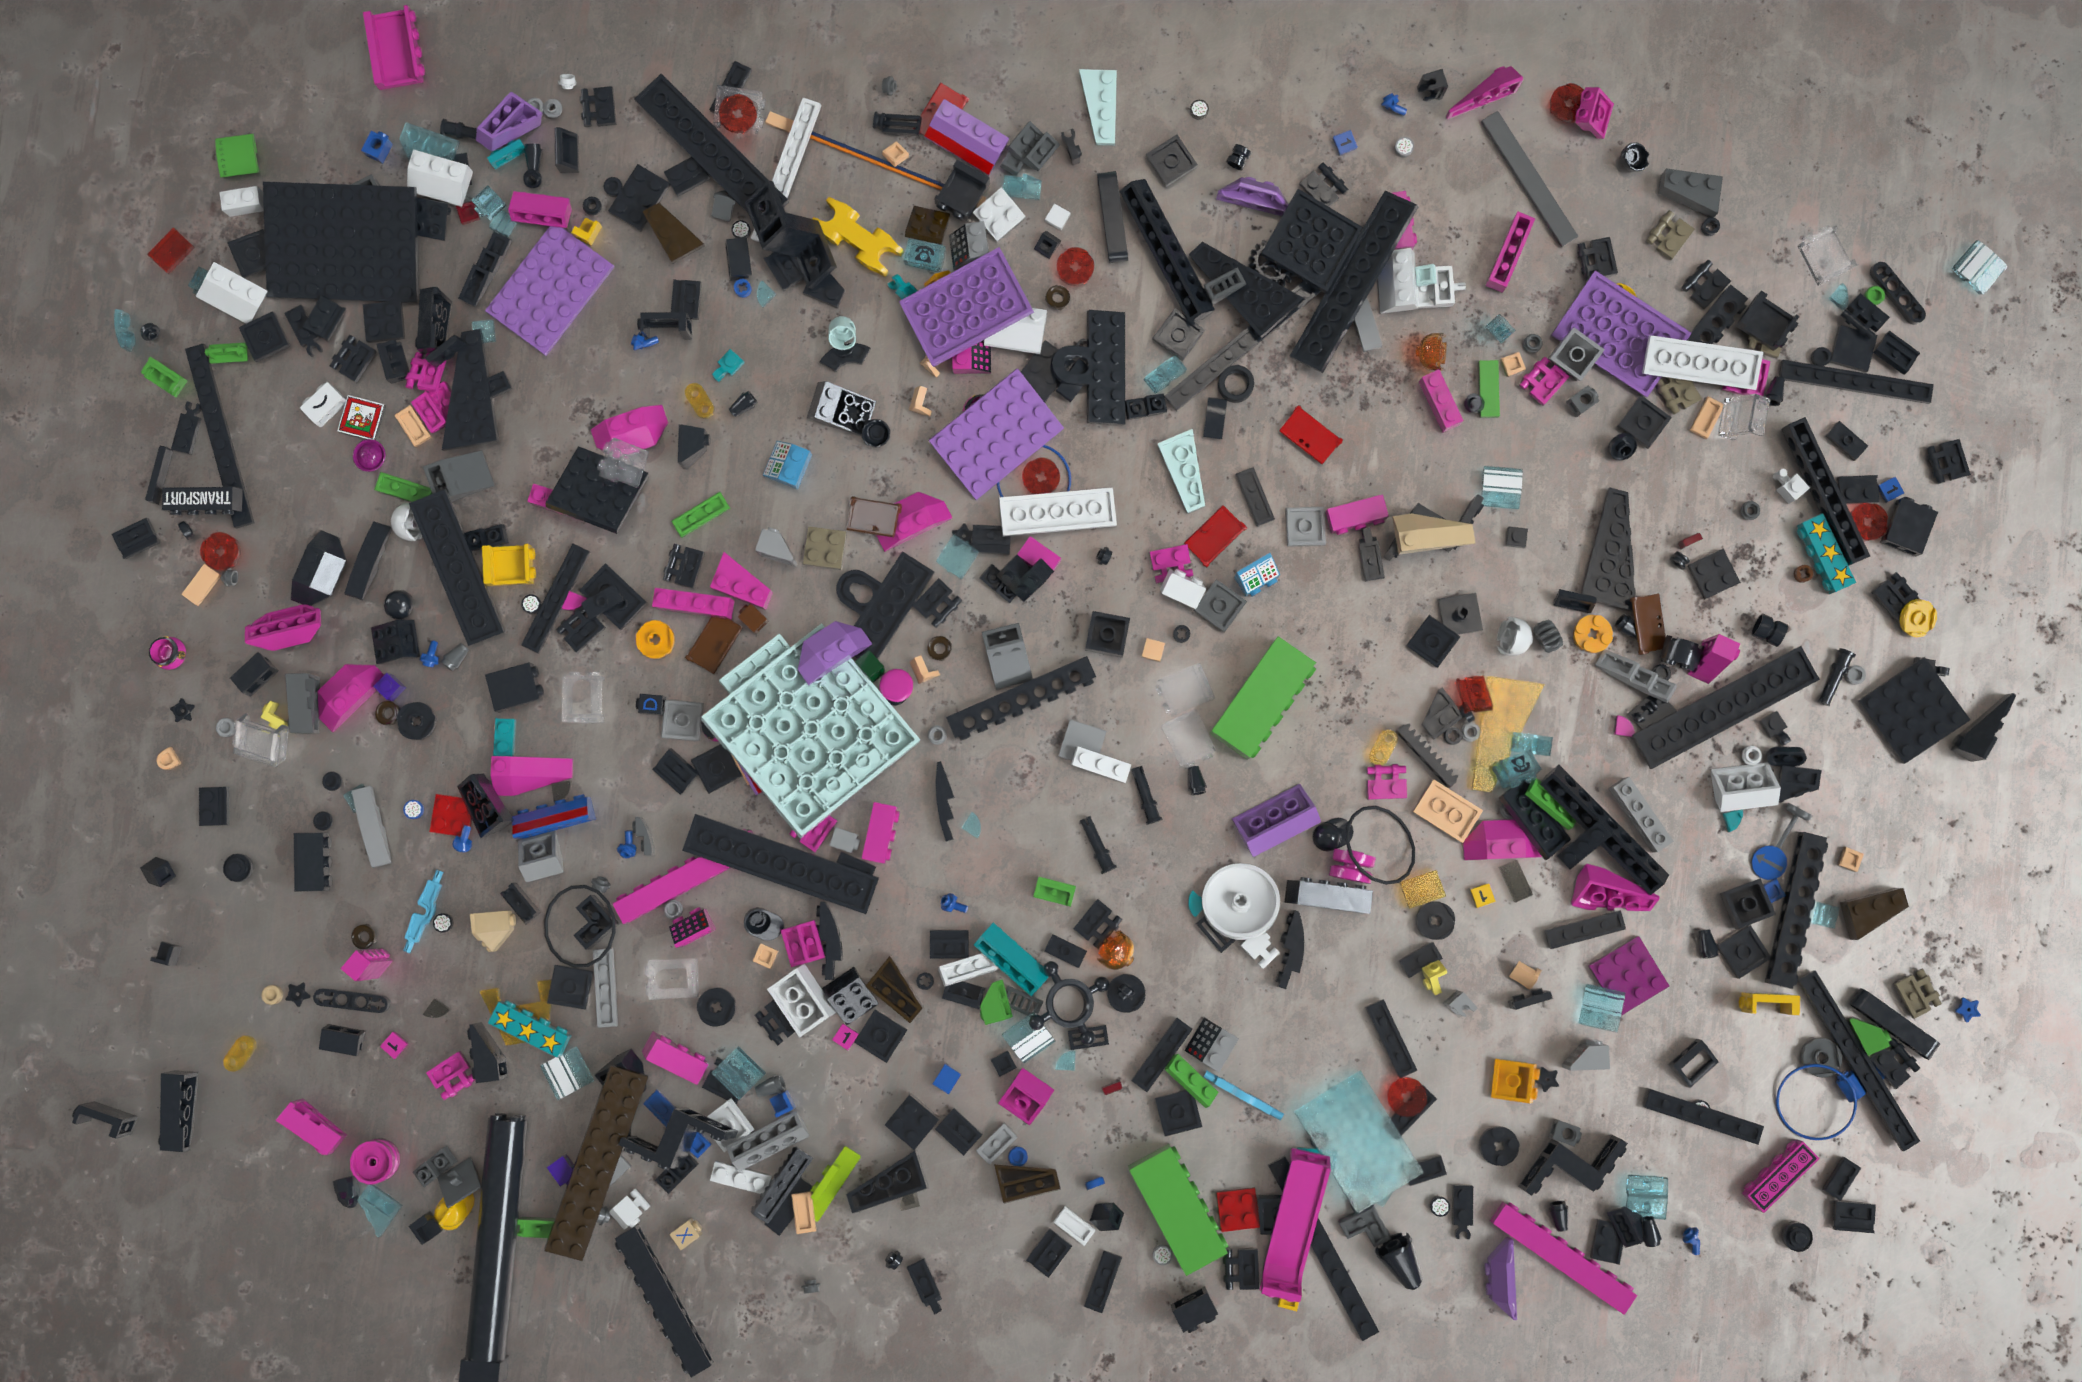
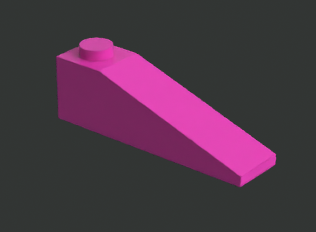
(1497, 86)
(1605, 889)

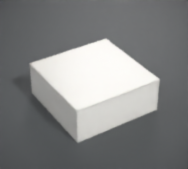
(1057, 217)

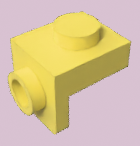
(268, 715)
(1431, 974)

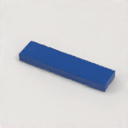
(663, 1109)

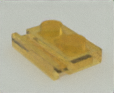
(1422, 889)

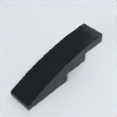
(485, 269)
(367, 560)
(943, 794)

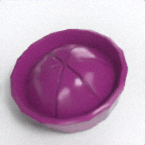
(369, 455)

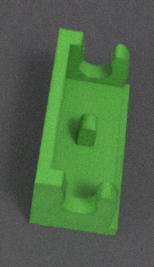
(163, 377)
(1054, 891)
(535, 1227)

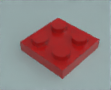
(449, 815)
(1238, 1209)

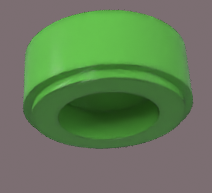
(1875, 294)

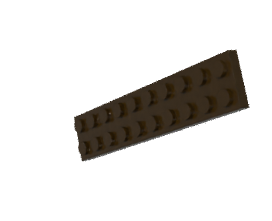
(596, 1163)

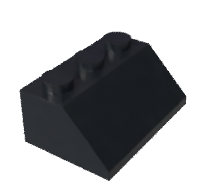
(312, 862)

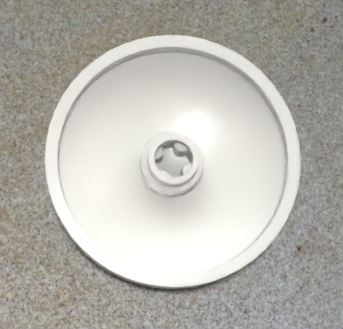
(1241, 901)

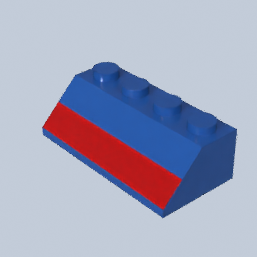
(552, 818)

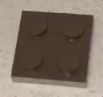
(927, 225)

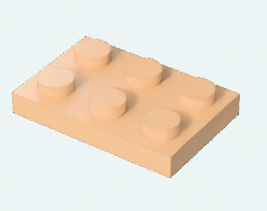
(1447, 811)

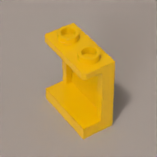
(508, 565)
(1788, 1003)

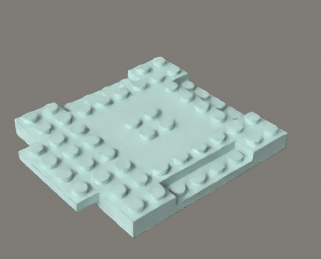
(803, 741)

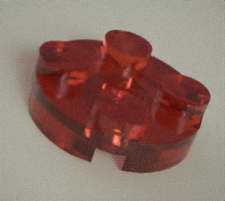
(1559, 108)
(747, 109)
(1084, 260)
(1036, 467)
(1879, 520)
(213, 543)
(1396, 1101)

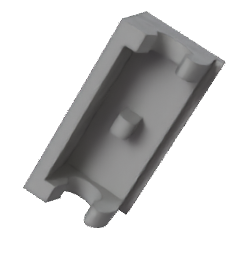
(1458, 1002)

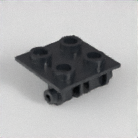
(432, 218)
(1651, 711)

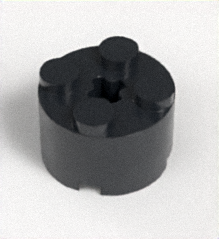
(1681, 652)

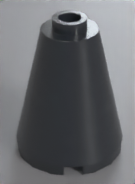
(1401, 1260)

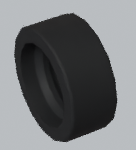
(1236, 369)

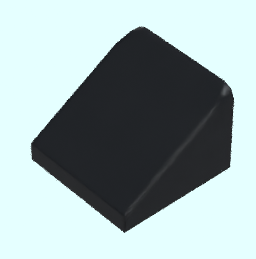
(1047, 244)

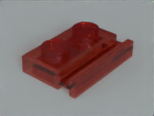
(171, 250)
(1474, 694)

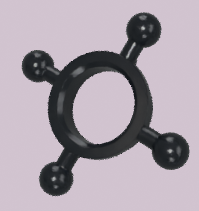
(1101, 984)

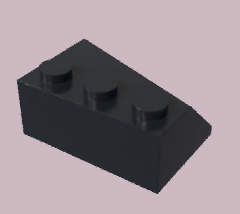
(432, 319)
(484, 805)

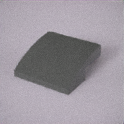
(1033, 146)

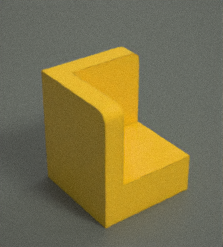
(587, 231)

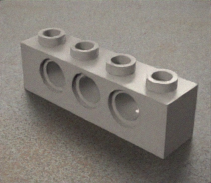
(1640, 814)
(767, 1141)

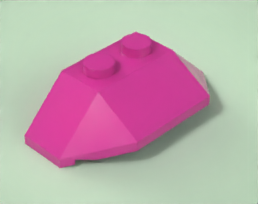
(637, 427)
(917, 516)
(284, 628)
(346, 693)
(1498, 841)

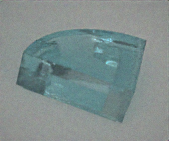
(764, 294)
(1840, 297)
(973, 825)
(1066, 1061)

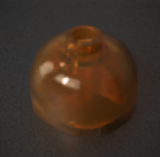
(1432, 351)
(1117, 952)

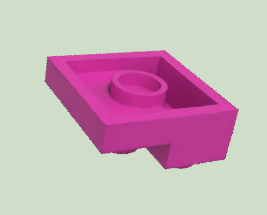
(1594, 111)

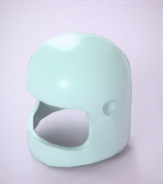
(841, 330)

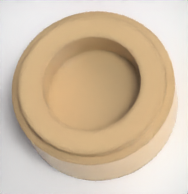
(272, 994)

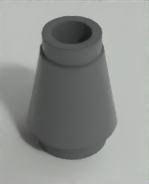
(455, 657)
(771, 1086)

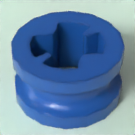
(741, 282)

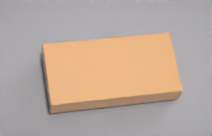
(1707, 417)
(413, 426)
(201, 585)
(804, 1212)

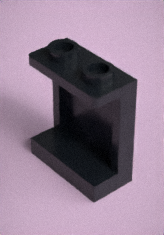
(962, 191)
(1767, 322)
(1910, 527)
(514, 686)
(121, 1121)

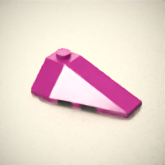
(523, 774)

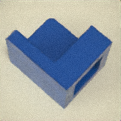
(946, 1078)
(782, 1103)

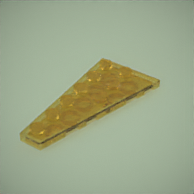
(1512, 706)

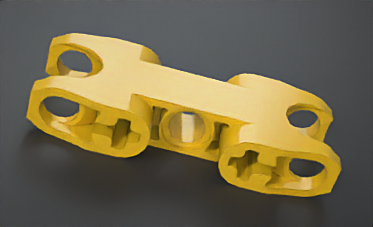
(869, 245)

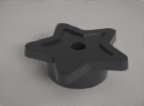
(964, 530)
(187, 710)
(302, 994)
(1547, 1074)

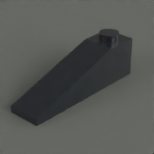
(1979, 738)

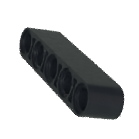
(1112, 217)
(1895, 1024)

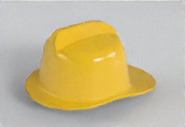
(454, 1216)

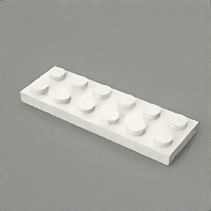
(1702, 362)
(1057, 512)

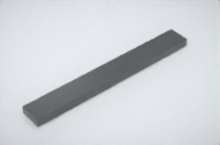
(1529, 179)

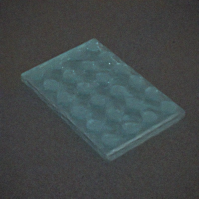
(1362, 1141)

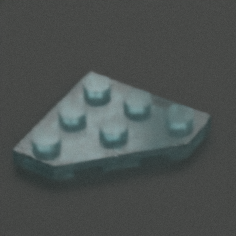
(427, 142)

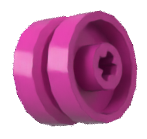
(1349, 870)
(363, 1159)

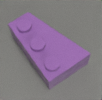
(507, 122)

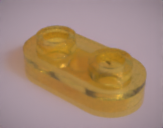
(699, 401)
(1383, 747)
(239, 1054)

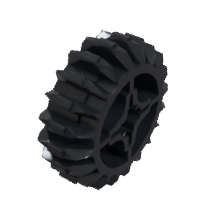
(1266, 267)

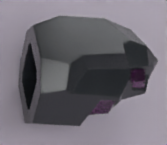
(347, 1191)

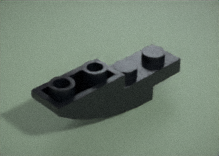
(829, 932)
(1294, 941)

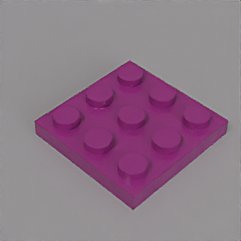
(1630, 971)

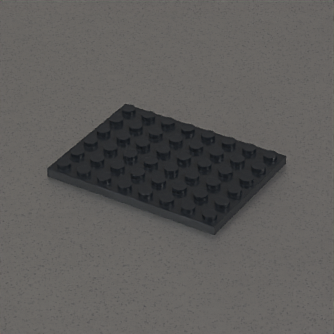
(341, 241)

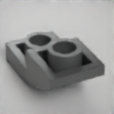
(642, 830)
(435, 1166)

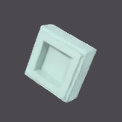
(1425, 275)

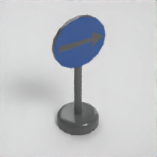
(1770, 861)

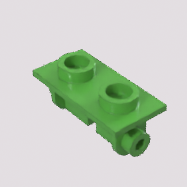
(227, 353)

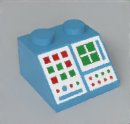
(787, 464)
(1257, 575)

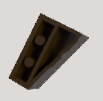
(672, 234)
(1872, 911)
(895, 990)
(1025, 1182)

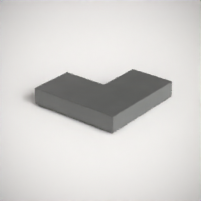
(1367, 1221)

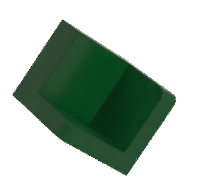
(870, 666)

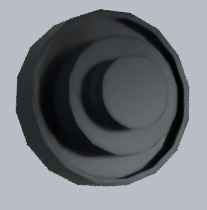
(1622, 446)
(237, 867)
(1797, 1236)

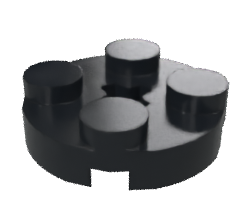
(416, 710)
(1446, 921)
(1129, 1005)
(707, 1012)
(1510, 1144)

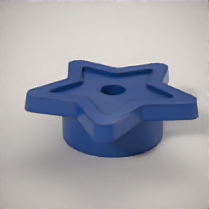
(1967, 1015)

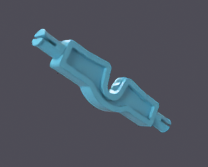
(428, 901)
(1236, 1091)

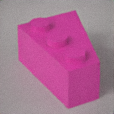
(739, 583)
(1716, 656)
(674, 1057)
(311, 1126)

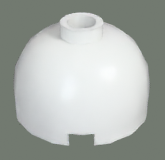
(404, 523)
(1514, 636)

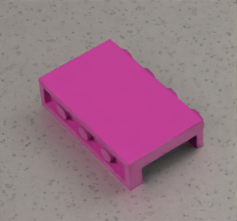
(394, 48)

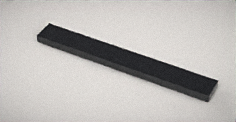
(1856, 381)

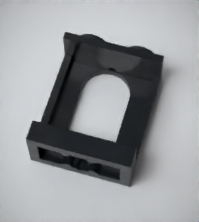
(665, 320)

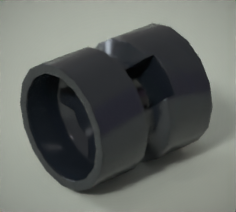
(1767, 628)

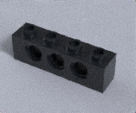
(1735, 301)

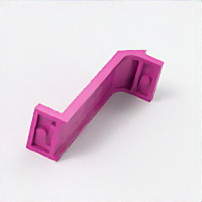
(1295, 1225)

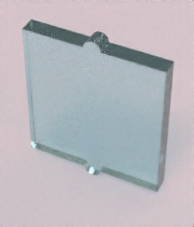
(957, 556)

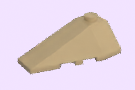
(1427, 533)
(492, 928)

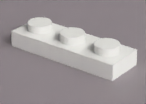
(1101, 764)
(966, 969)
(745, 1179)

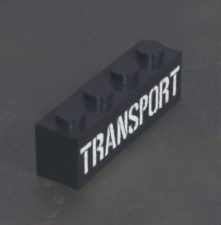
(201, 500)

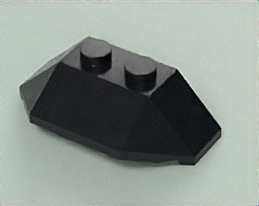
(318, 570)

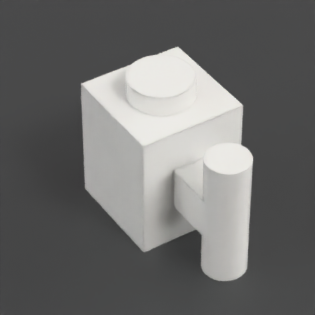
(1791, 487)
(1257, 946)
(627, 1211)

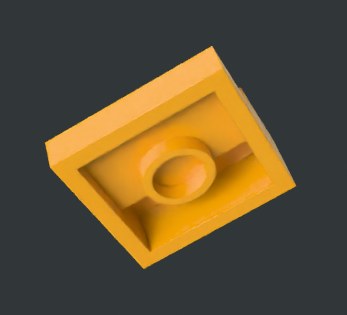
(1515, 1081)

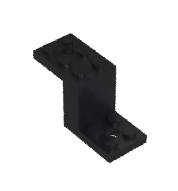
(790, 234)
(1474, 508)
(677, 1138)
(1587, 1175)

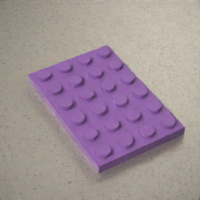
(549, 289)
(966, 307)
(1619, 326)
(996, 434)

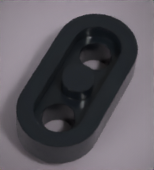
(1786, 756)

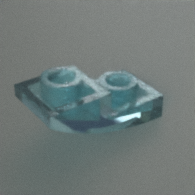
(125, 337)
(1164, 374)
(1537, 743)

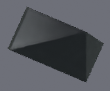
(1628, 1225)

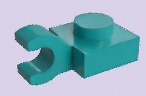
(902, 289)
(729, 363)

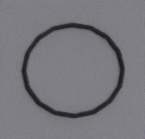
(1355, 861)
(546, 926)

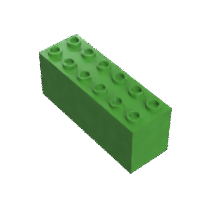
(1263, 698)
(1178, 1209)

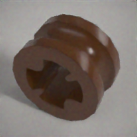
(1797, 575)

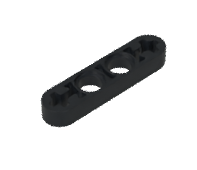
(1901, 290)
(351, 1003)

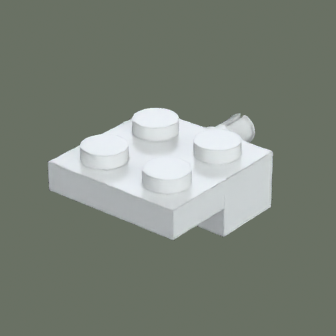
(1441, 293)

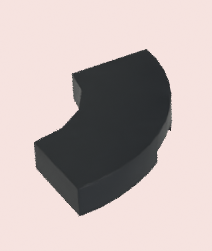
(837, 358)

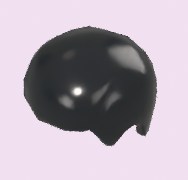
(1634, 157)
(875, 433)
(398, 604)

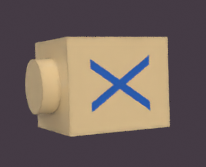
(686, 1233)

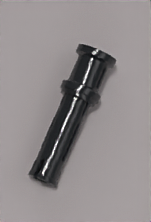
(457, 129)
(1839, 668)
(1148, 804)
(1101, 854)

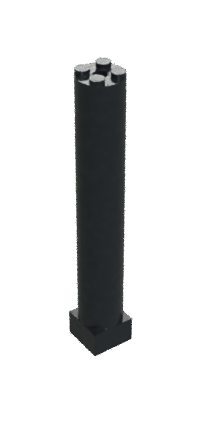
(495, 1250)

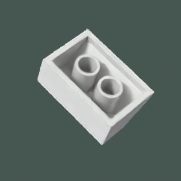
(438, 177)
(1398, 283)
(231, 293)
(1023, 335)
(1745, 787)
(801, 1000)

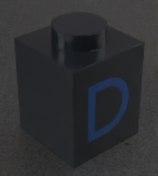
(650, 704)

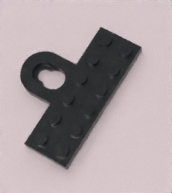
(1104, 367)
(889, 602)

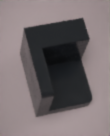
(158, 872)
(167, 954)
(1106, 1216)
(425, 1228)

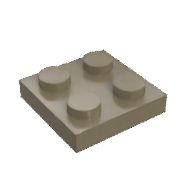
(824, 548)

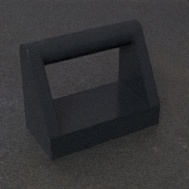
(566, 151)
(1687, 1055)

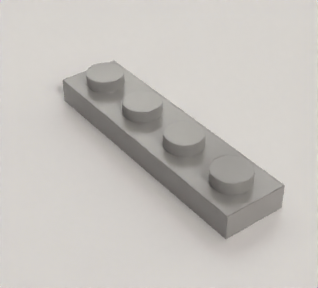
(605, 989)

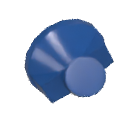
(1391, 101)
(639, 341)
(429, 658)
(462, 843)
(628, 849)
(949, 903)
(1691, 1236)

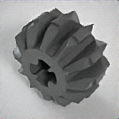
(1548, 636)

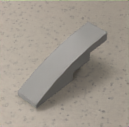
(1367, 328)
(1635, 676)
(371, 826)

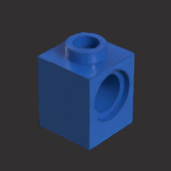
(377, 154)

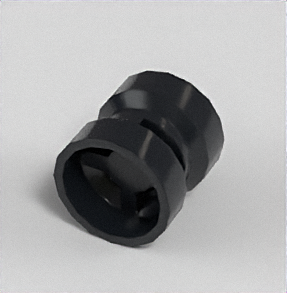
(1238, 157)

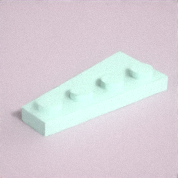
(1100, 96)
(1183, 467)

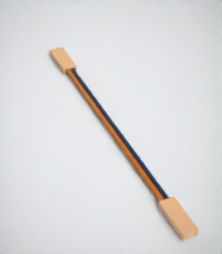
(786, 124)

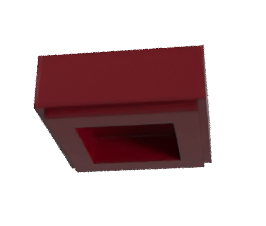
(467, 213)
(1690, 540)
(1112, 1087)

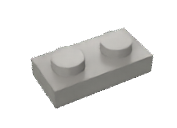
(996, 1143)

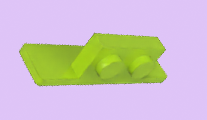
(833, 1180)

